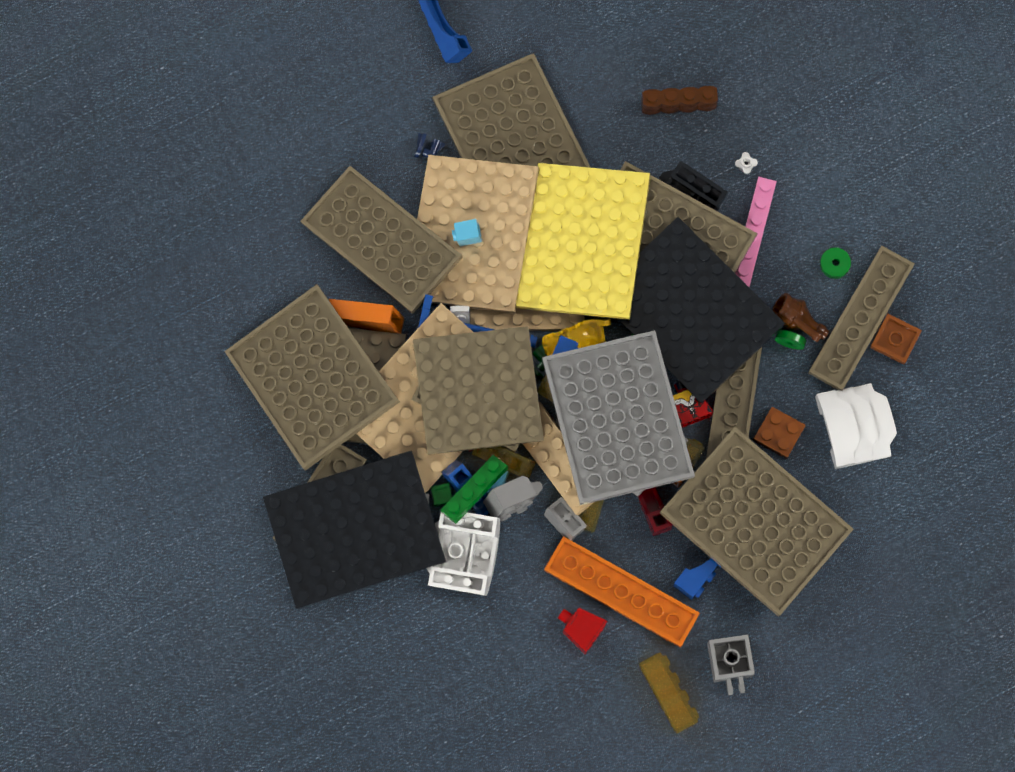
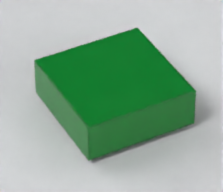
(441, 494)

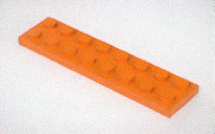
(621, 591)

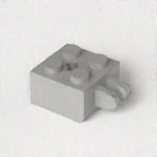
(512, 497)
(724, 670)

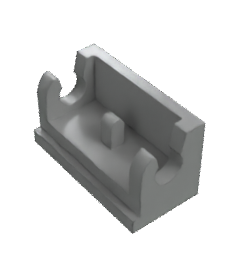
(564, 519)

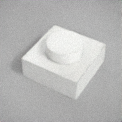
(461, 313)

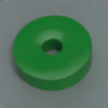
(838, 255)
(790, 340)

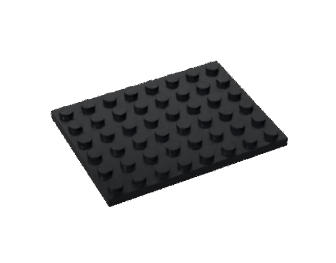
(698, 309)
(354, 529)

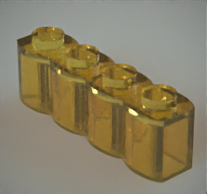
(668, 693)

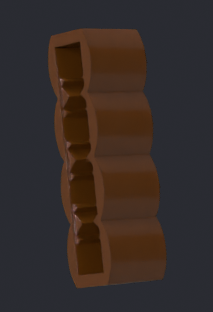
(672, 100)

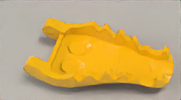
(585, 333)

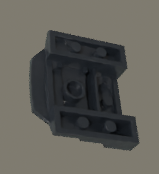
(695, 185)

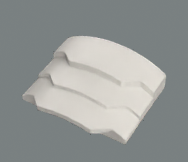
(857, 424)
(469, 553)

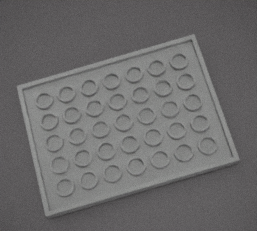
(618, 417)

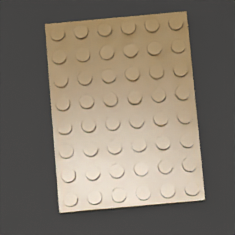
(502, 203)
(403, 426)

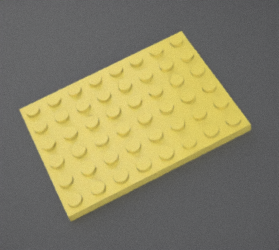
(584, 241)

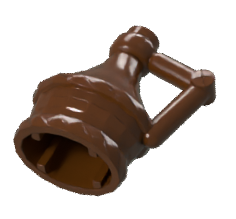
(797, 316)

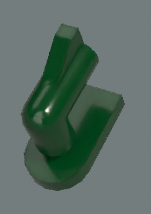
(538, 354)

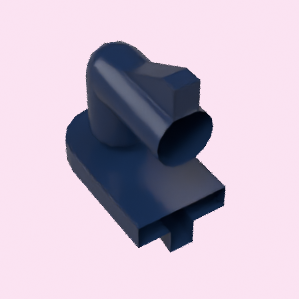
(435, 146)

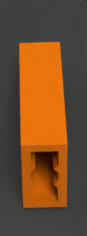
(369, 315)

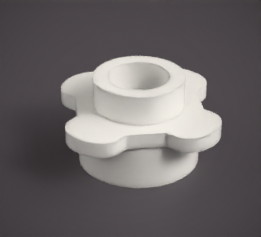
(741, 163)

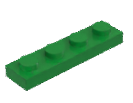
(474, 489)

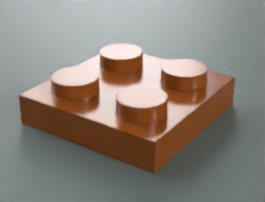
(895, 339)
(779, 432)

